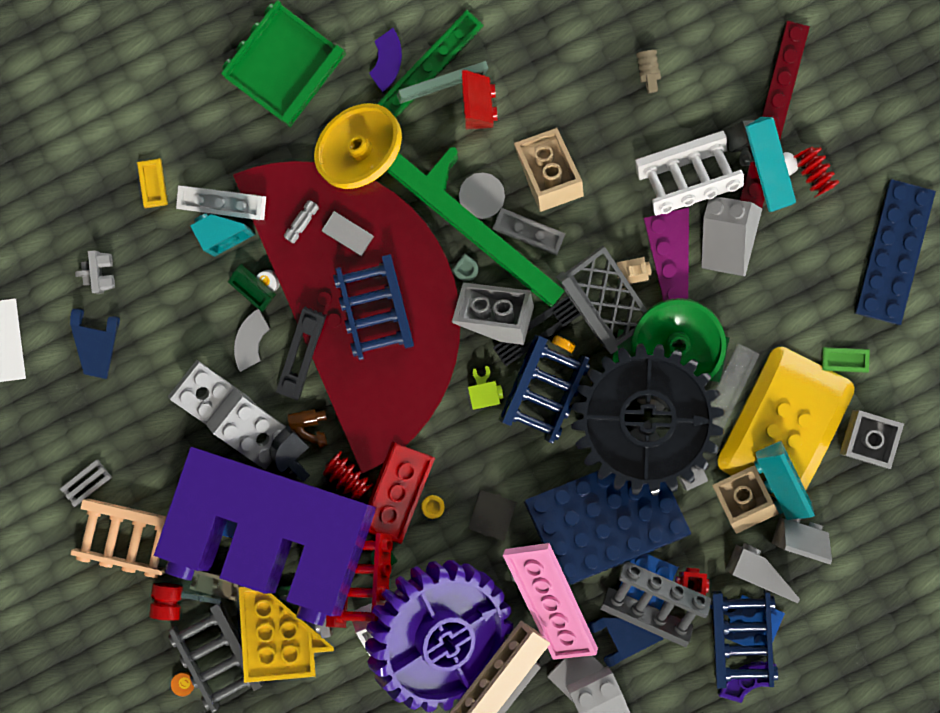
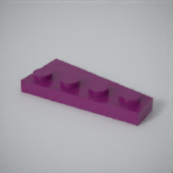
(670, 251)

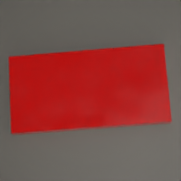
(399, 490)

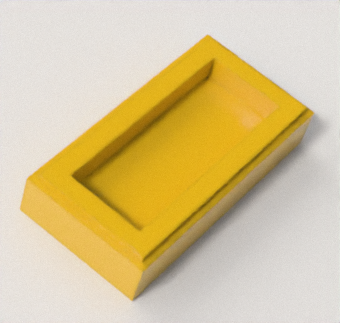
(152, 183)

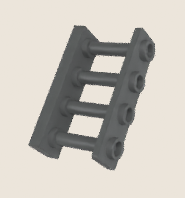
(651, 618)
(231, 637)

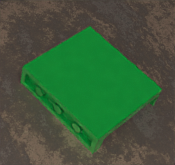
(282, 63)

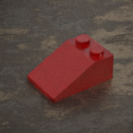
(478, 100)

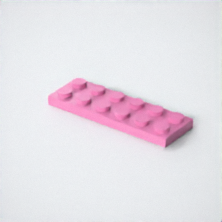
(550, 601)

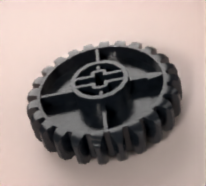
(686, 406)

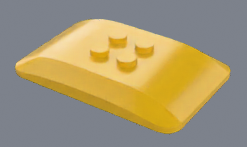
(788, 404)

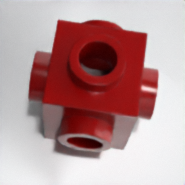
(699, 580)

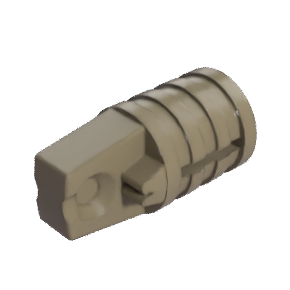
(649, 69)

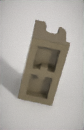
(210, 583)

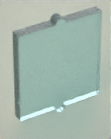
(201, 597)

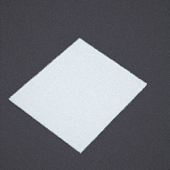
(10, 343)

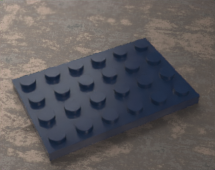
(603, 527)

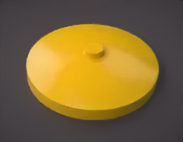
(358, 146)

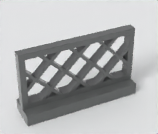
(585, 306)

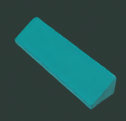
(770, 163)

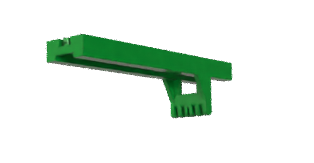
(432, 191)

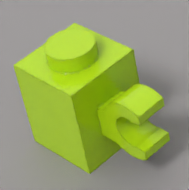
(484, 393)

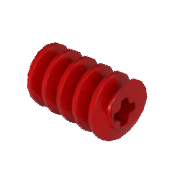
(816, 170)
(346, 477)

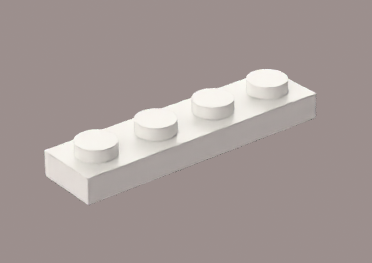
(221, 202)

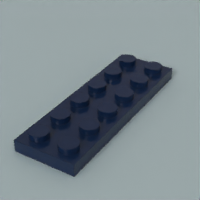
(895, 252)

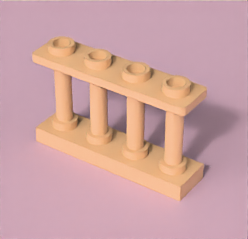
(117, 515)

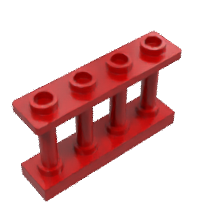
(381, 572)

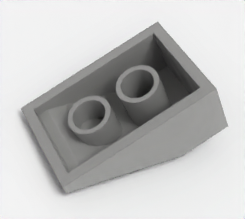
(729, 235)
(495, 312)
(803, 539)
(756, 569)
(598, 693)

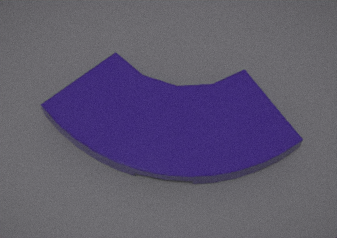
(388, 60)
(738, 688)

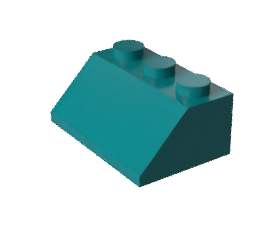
(219, 233)
(783, 482)

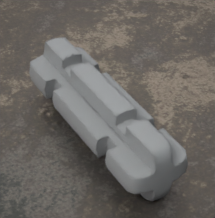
(301, 221)

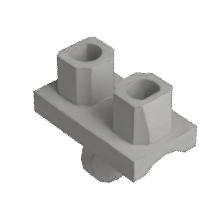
(96, 263)

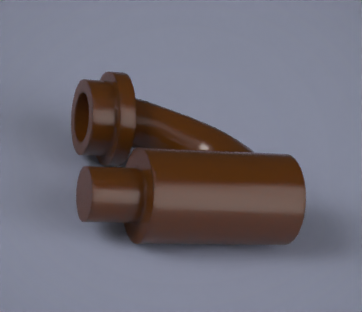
(307, 418)

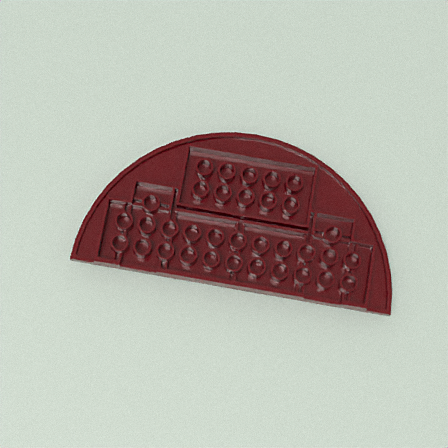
(393, 387)

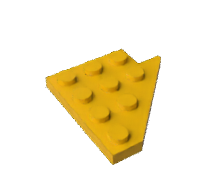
(275, 640)

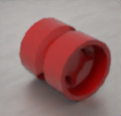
(166, 601)

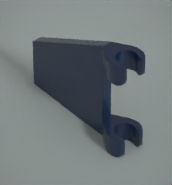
(94, 345)
(626, 637)

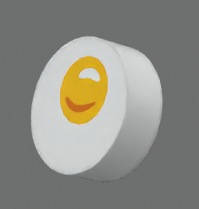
(270, 279)

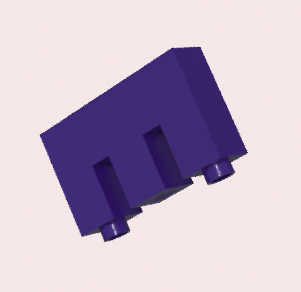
(269, 518)

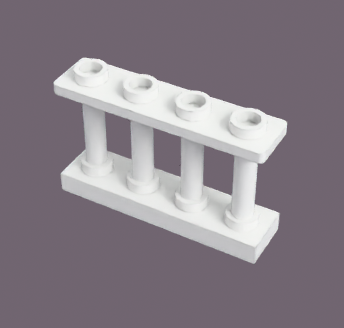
(682, 155)

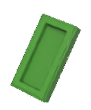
(845, 359)

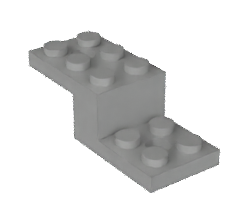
(227, 413)

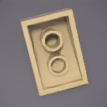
(549, 169)

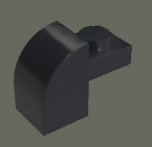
(285, 450)

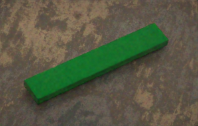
(434, 60)

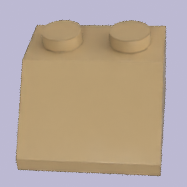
(745, 499)

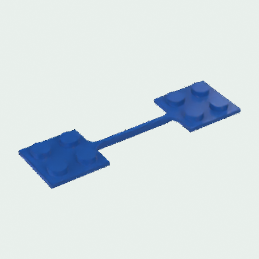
(738, 615)

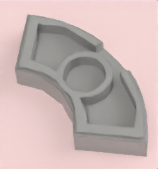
(248, 339)

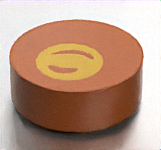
(182, 684)

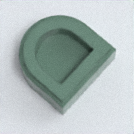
(465, 269)

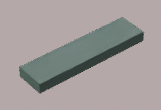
(438, 83)

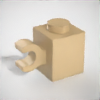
(635, 270)

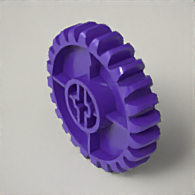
(436, 634)

